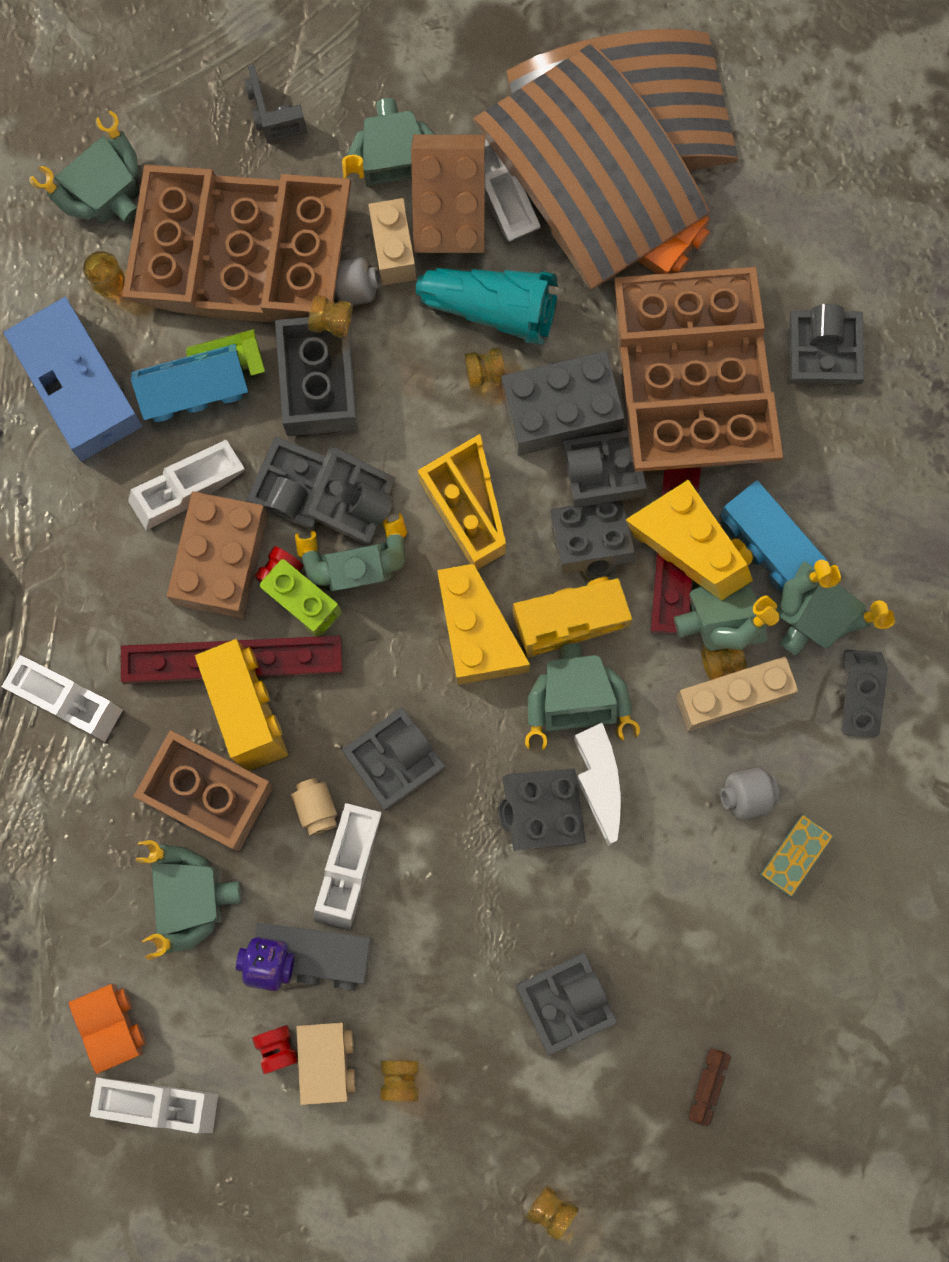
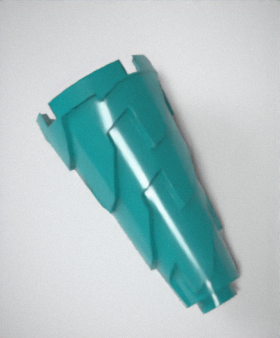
(504, 300)

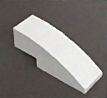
(507, 199)
(171, 492)
(62, 698)
(601, 780)
(347, 866)
(154, 1105)

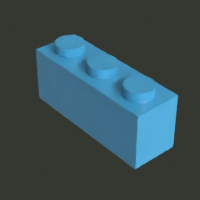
(189, 383)
(768, 534)

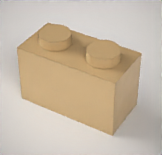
(392, 241)
(324, 1063)

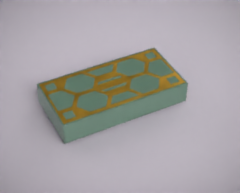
(796, 855)

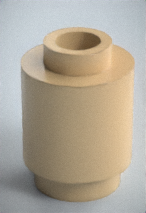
(314, 806)

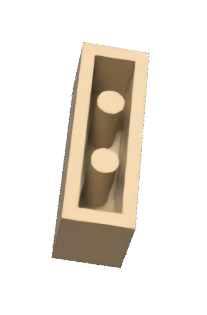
(736, 693)

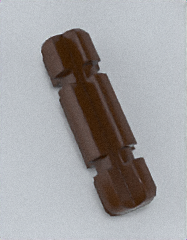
(709, 1087)

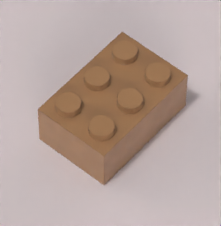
(448, 193)
(217, 555)
(204, 791)

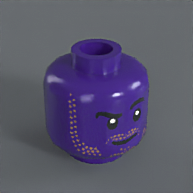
(265, 964)

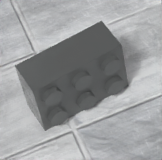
(315, 379)
(562, 402)

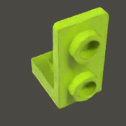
(246, 347)
(301, 598)

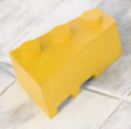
(466, 502)
(692, 539)
(571, 616)
(476, 629)
(241, 705)

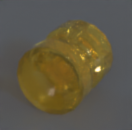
(98, 268)
(330, 316)
(493, 367)
(722, 660)
(399, 1080)
(543, 1209)

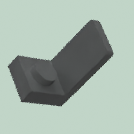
(278, 124)
(864, 692)

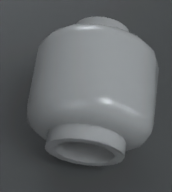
(357, 281)
(750, 793)

